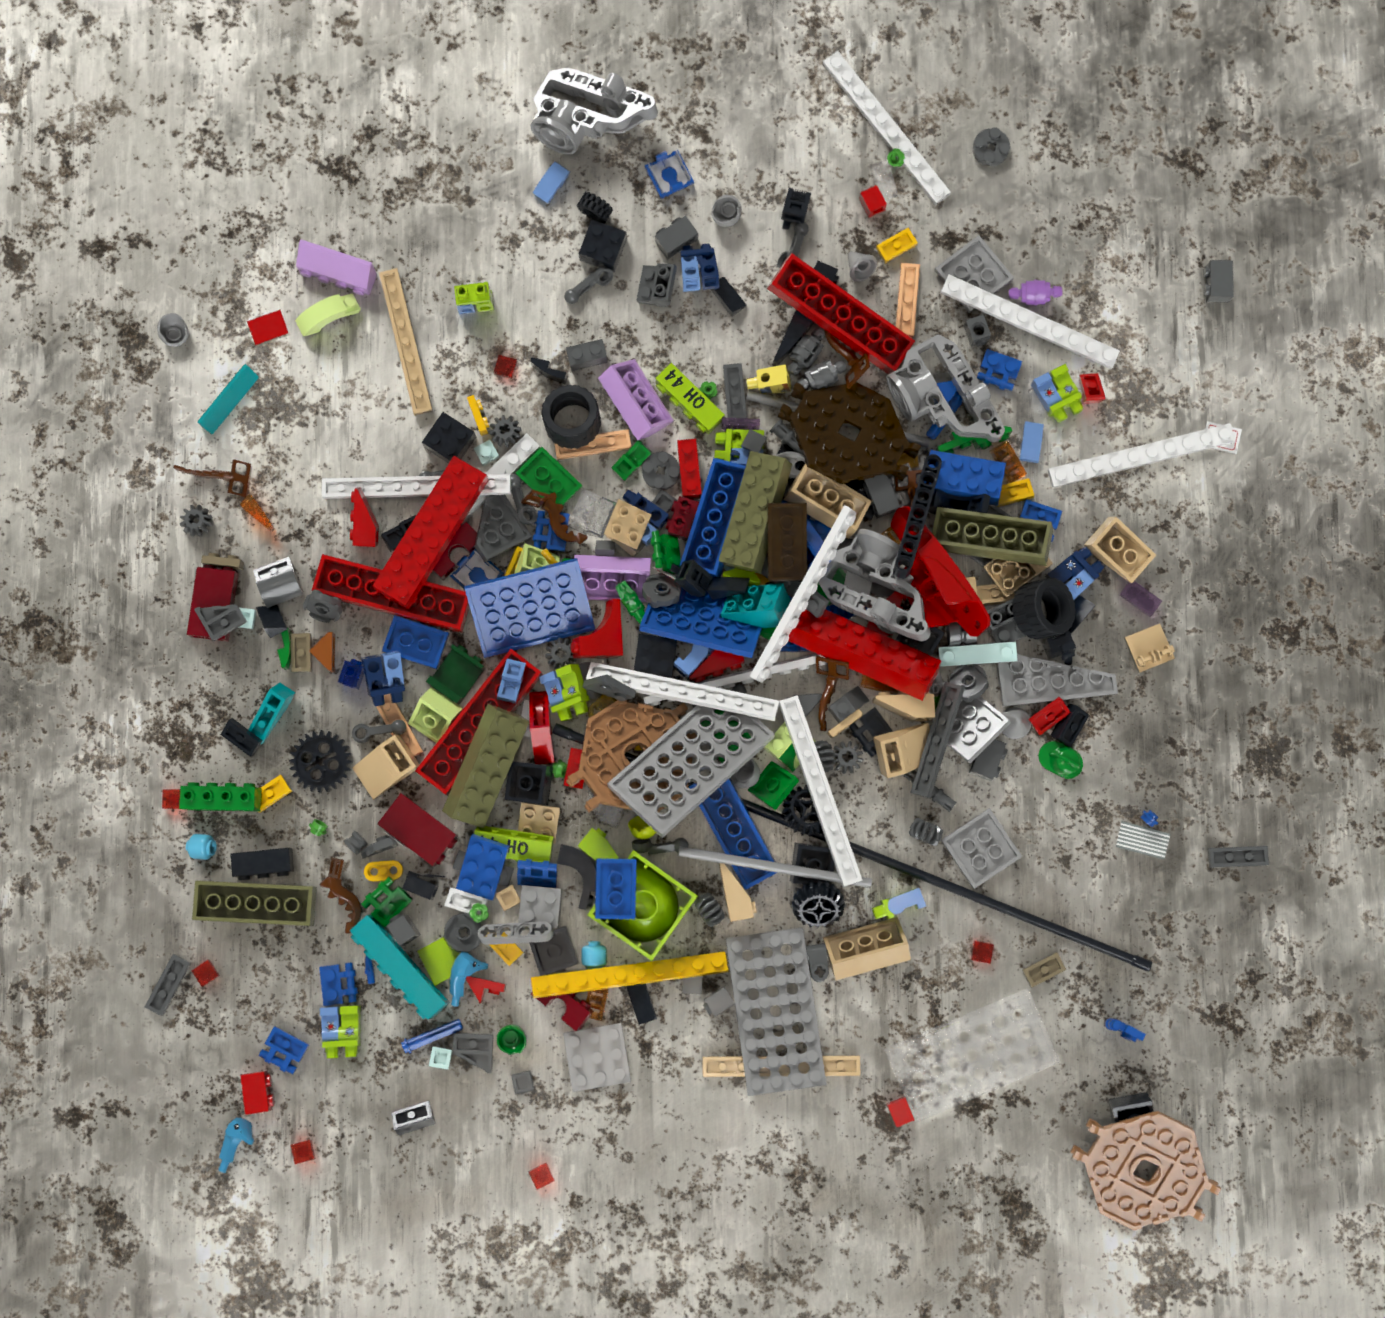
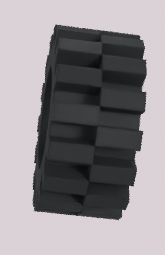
(594, 207)

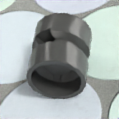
(957, 634)

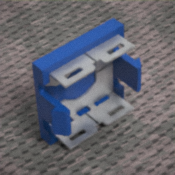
(669, 173)
(474, 570)

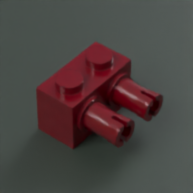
(682, 518)

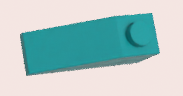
(271, 710)

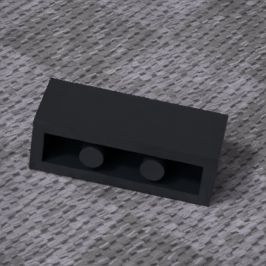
(262, 863)

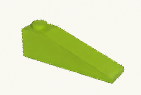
(597, 845)

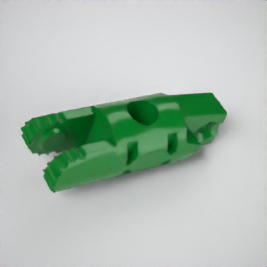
(630, 600)

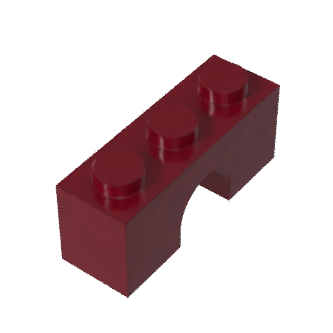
(464, 538)
(576, 1012)

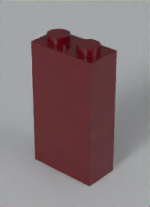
(211, 589)
(418, 830)

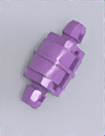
(1035, 292)

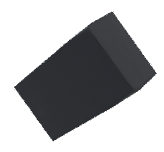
(727, 586)

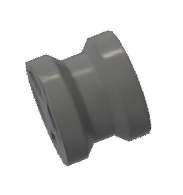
(355, 842)

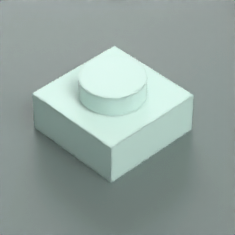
(486, 452)
(250, 615)
(440, 1057)

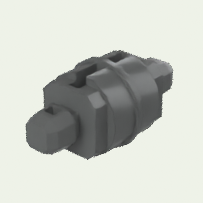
(806, 351)
(822, 375)

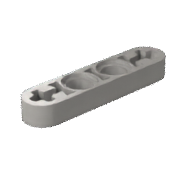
(516, 929)

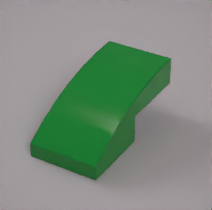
(632, 460)
(285, 653)

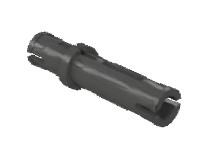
(937, 794)

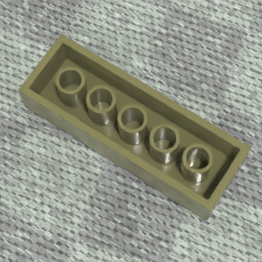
(747, 532)
(993, 536)
(485, 766)
(254, 903)

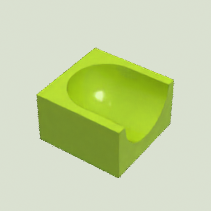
(658, 909)

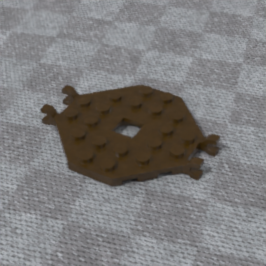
(836, 456)

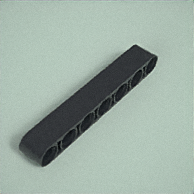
(917, 524)

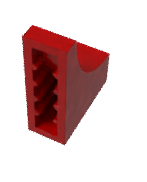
(606, 639)
(541, 728)

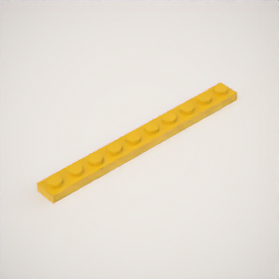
(629, 974)

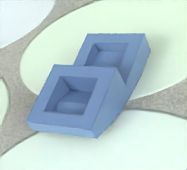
(551, 182)
(1031, 442)
(511, 681)

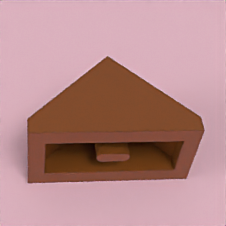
(325, 651)

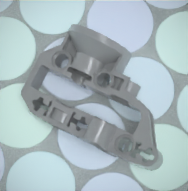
(563, 124)
(914, 390)
(875, 556)

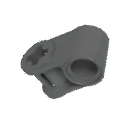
(817, 959)

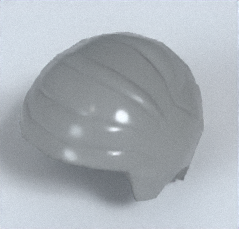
(726, 210)
(172, 330)
(747, 775)

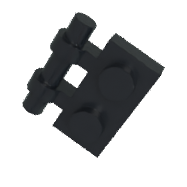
(875, 725)

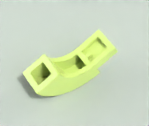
(326, 311)

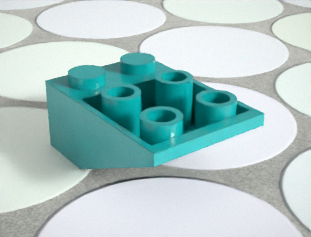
(759, 606)

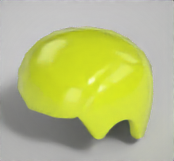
(640, 828)

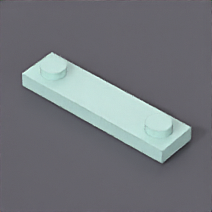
(978, 653)

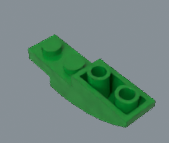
(965, 442)

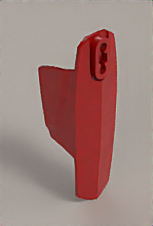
(941, 583)

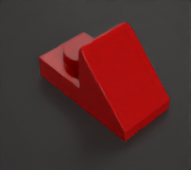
(1091, 388)
(479, 985)

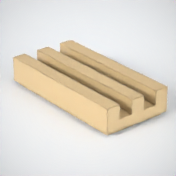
(845, 723)

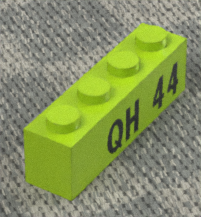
(689, 398)
(521, 844)

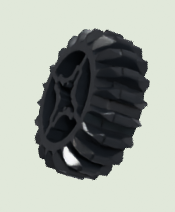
(801, 806)
(806, 904)

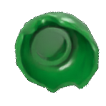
(511, 1039)

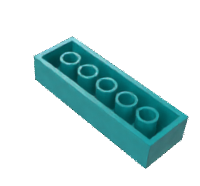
(399, 966)

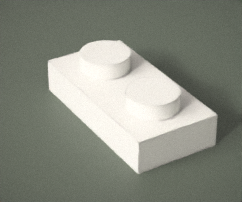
(462, 900)

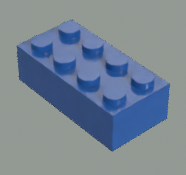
(969, 476)

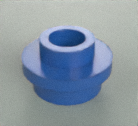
(1150, 818)

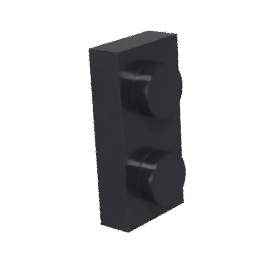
(241, 737)

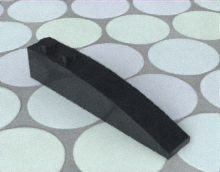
(800, 323)

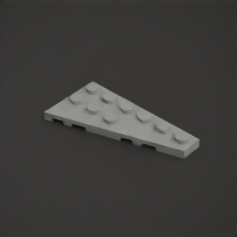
(1043, 681)

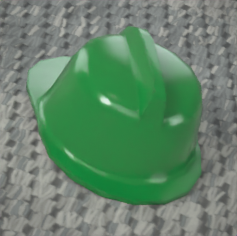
(1060, 760)

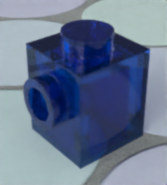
(351, 674)

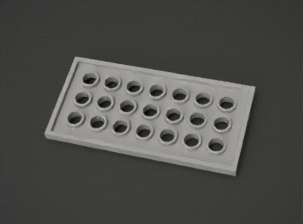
(691, 772)
(767, 1022)

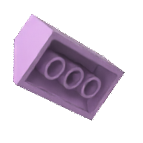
(335, 267)
(635, 399)
(605, 572)

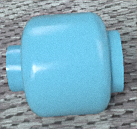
(201, 846)
(594, 955)

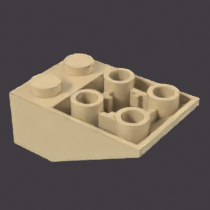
(1012, 575)
(907, 706)
(901, 749)
(386, 766)

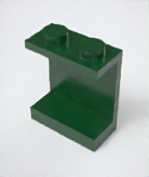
(457, 674)

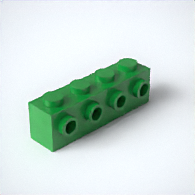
(220, 797)

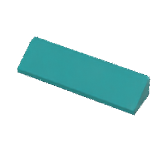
(228, 399)

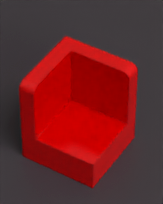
(872, 201)
(900, 1111)

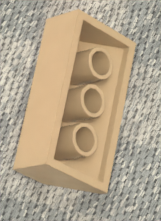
(826, 498)
(867, 948)

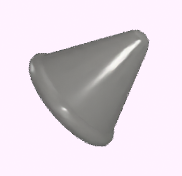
(866, 263)
(1019, 724)

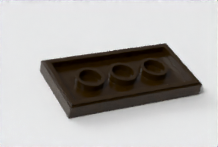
(787, 541)

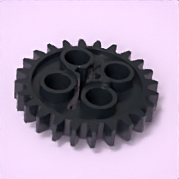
(328, 776)

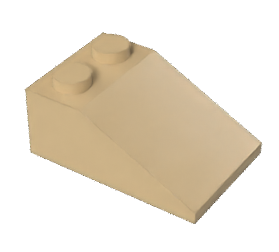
(1120, 549)
(737, 900)

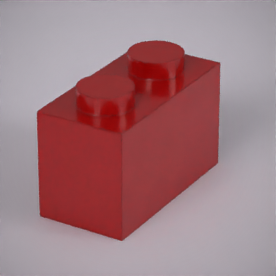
(257, 1092)

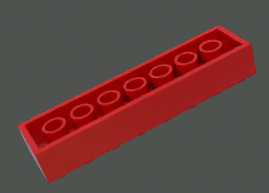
(840, 314)
(431, 532)
(354, 585)
(867, 652)
(447, 755)

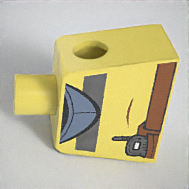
(778, 380)

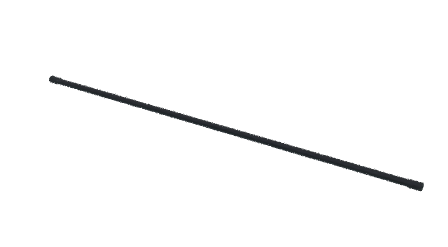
(1134, 960)

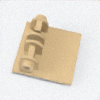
(627, 524)
(1150, 648)
(539, 819)

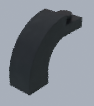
(976, 503)
(582, 863)

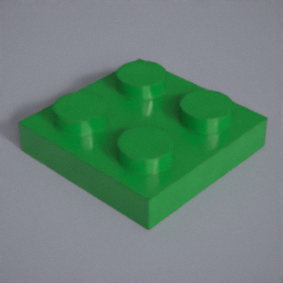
(773, 785)

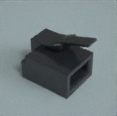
(795, 207)
(692, 578)
(1060, 645)
(419, 886)

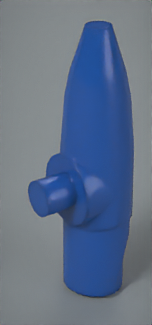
(369, 971)

